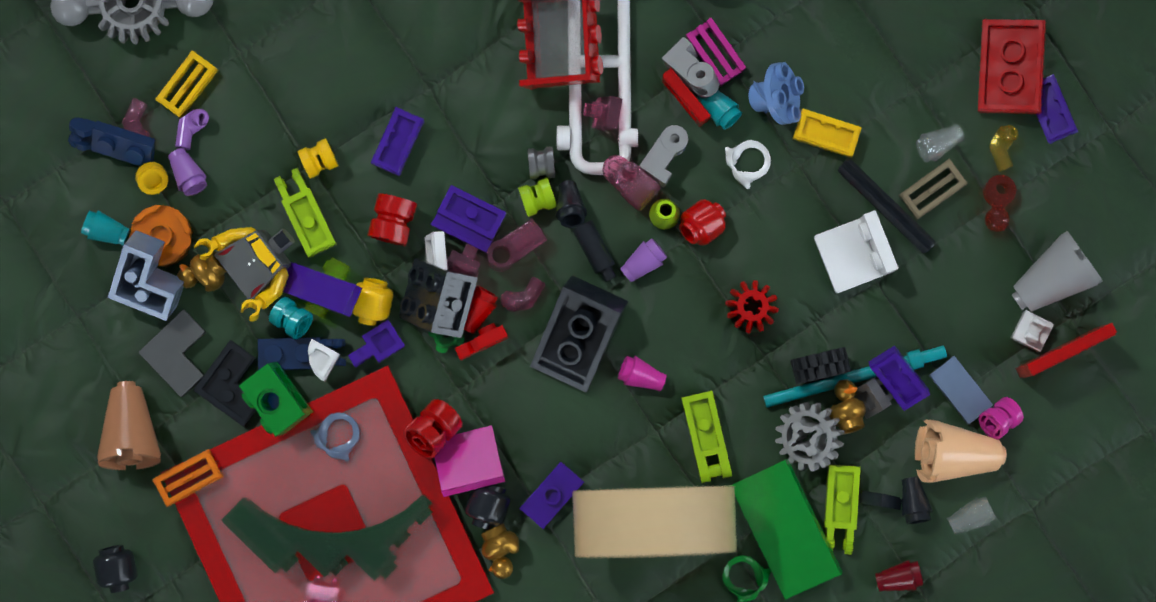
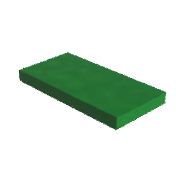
(786, 529)

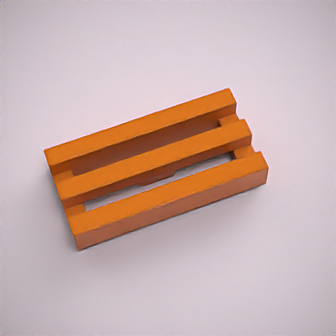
(212, 465)

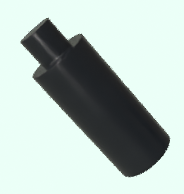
(595, 250)

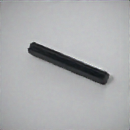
(886, 205)

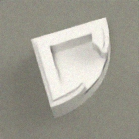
(321, 359)

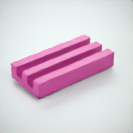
(701, 30)

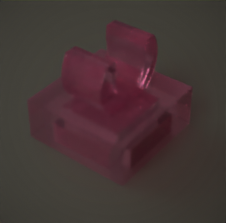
(604, 112)
(464, 262)
(318, 593)

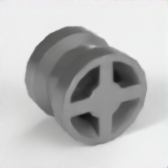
(541, 163)

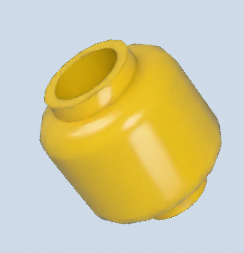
(373, 302)

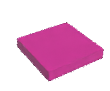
(469, 462)

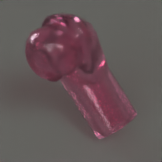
(132, 117)

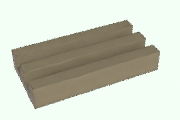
(911, 204)

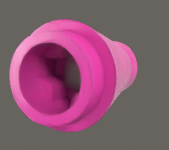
(640, 374)

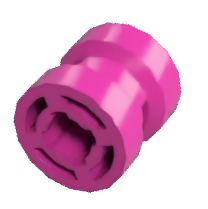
(1002, 417)

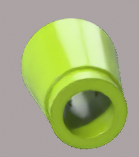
(661, 221)

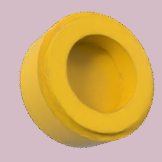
(151, 178)

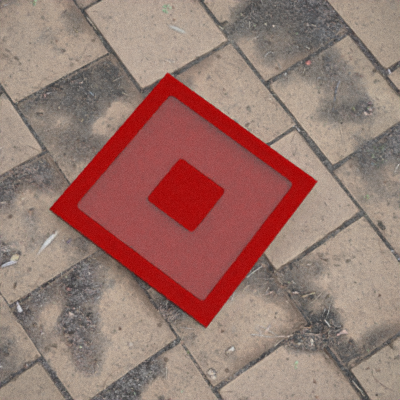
(328, 494)

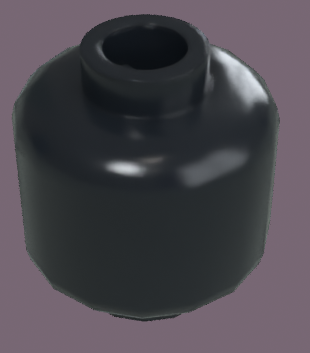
(488, 506)
(115, 568)

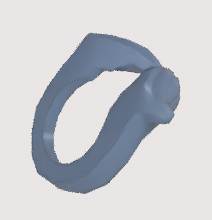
(343, 450)

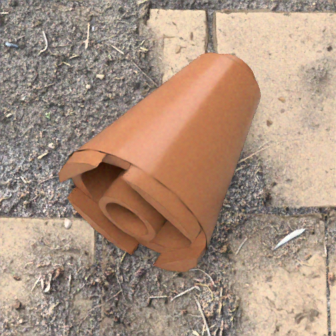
(127, 430)

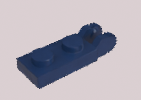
(111, 141)
(293, 353)

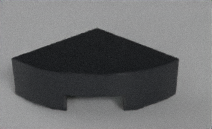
(880, 500)

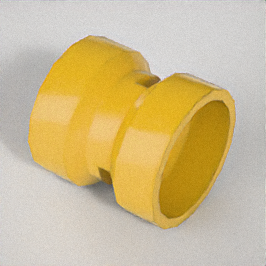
(311, 161)

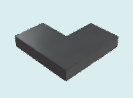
(167, 352)

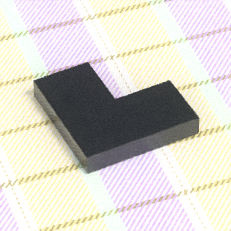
(222, 384)

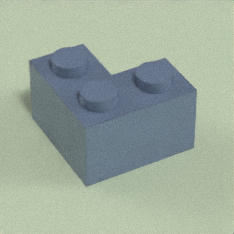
(140, 282)

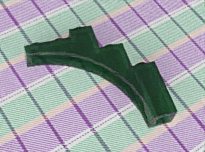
(280, 542)

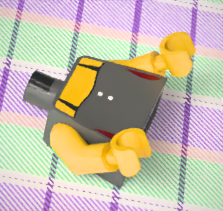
(253, 262)

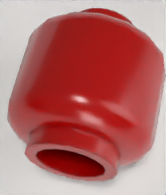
(702, 222)

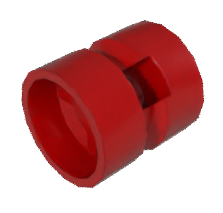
(392, 219)
(433, 428)

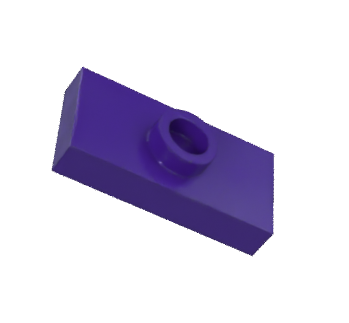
(1055, 114)
(397, 141)
(899, 378)
(551, 495)

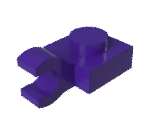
(380, 343)

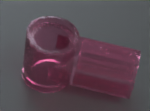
(517, 244)

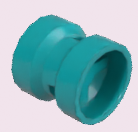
(288, 316)

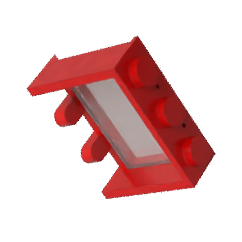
(560, 43)

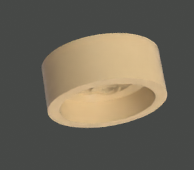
(654, 521)

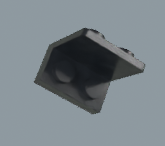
(437, 298)

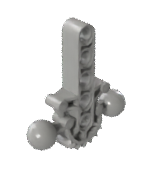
(125, 20)

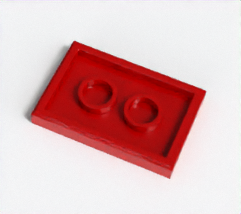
(1012, 66)
(1066, 350)

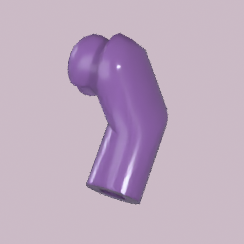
(190, 125)

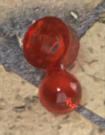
(997, 218)

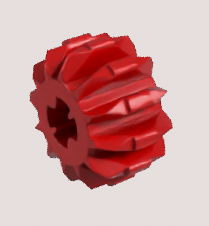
(755, 296)

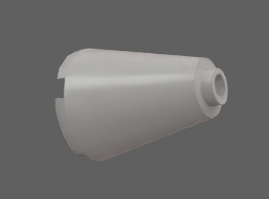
(1056, 275)

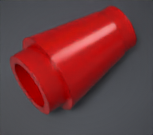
(481, 307)

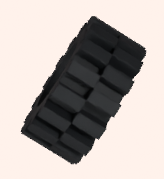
(820, 365)

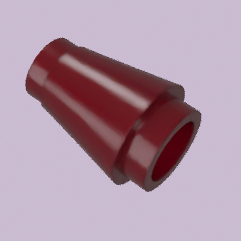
(900, 577)

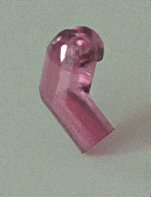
(523, 299)

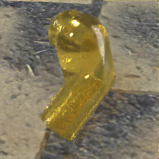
(1000, 145)

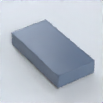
(960, 390)

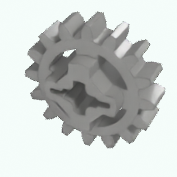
(803, 426)

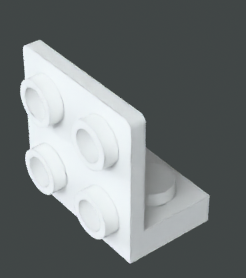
(856, 252)

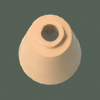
(955, 452)

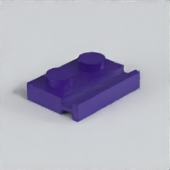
(468, 218)

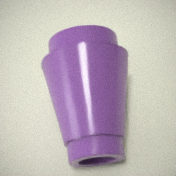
(187, 173)
(644, 260)

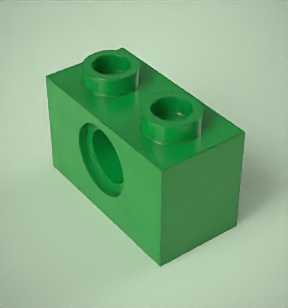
(291, 407)

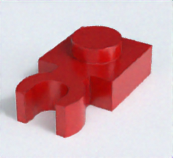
(489, 336)

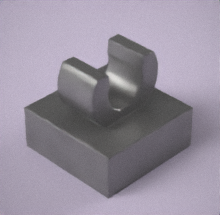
(873, 397)

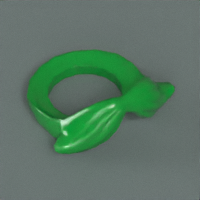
(760, 573)

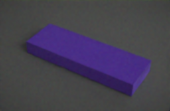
(321, 289)

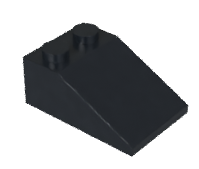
(578, 333)

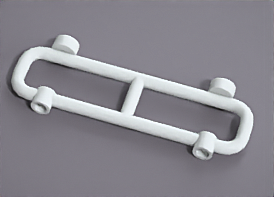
(571, 136)

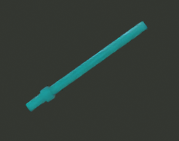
(914, 358)

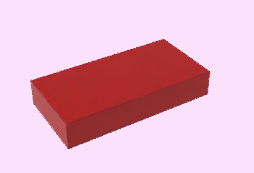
(685, 97)

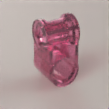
(632, 183)

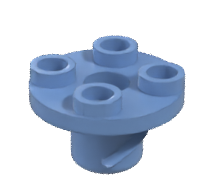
(778, 94)

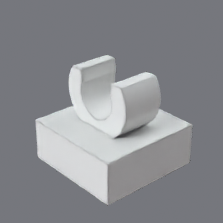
(1032, 331)

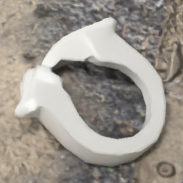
(733, 154)

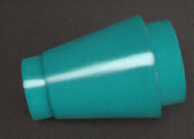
(722, 109)
(104, 228)

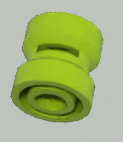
(537, 197)

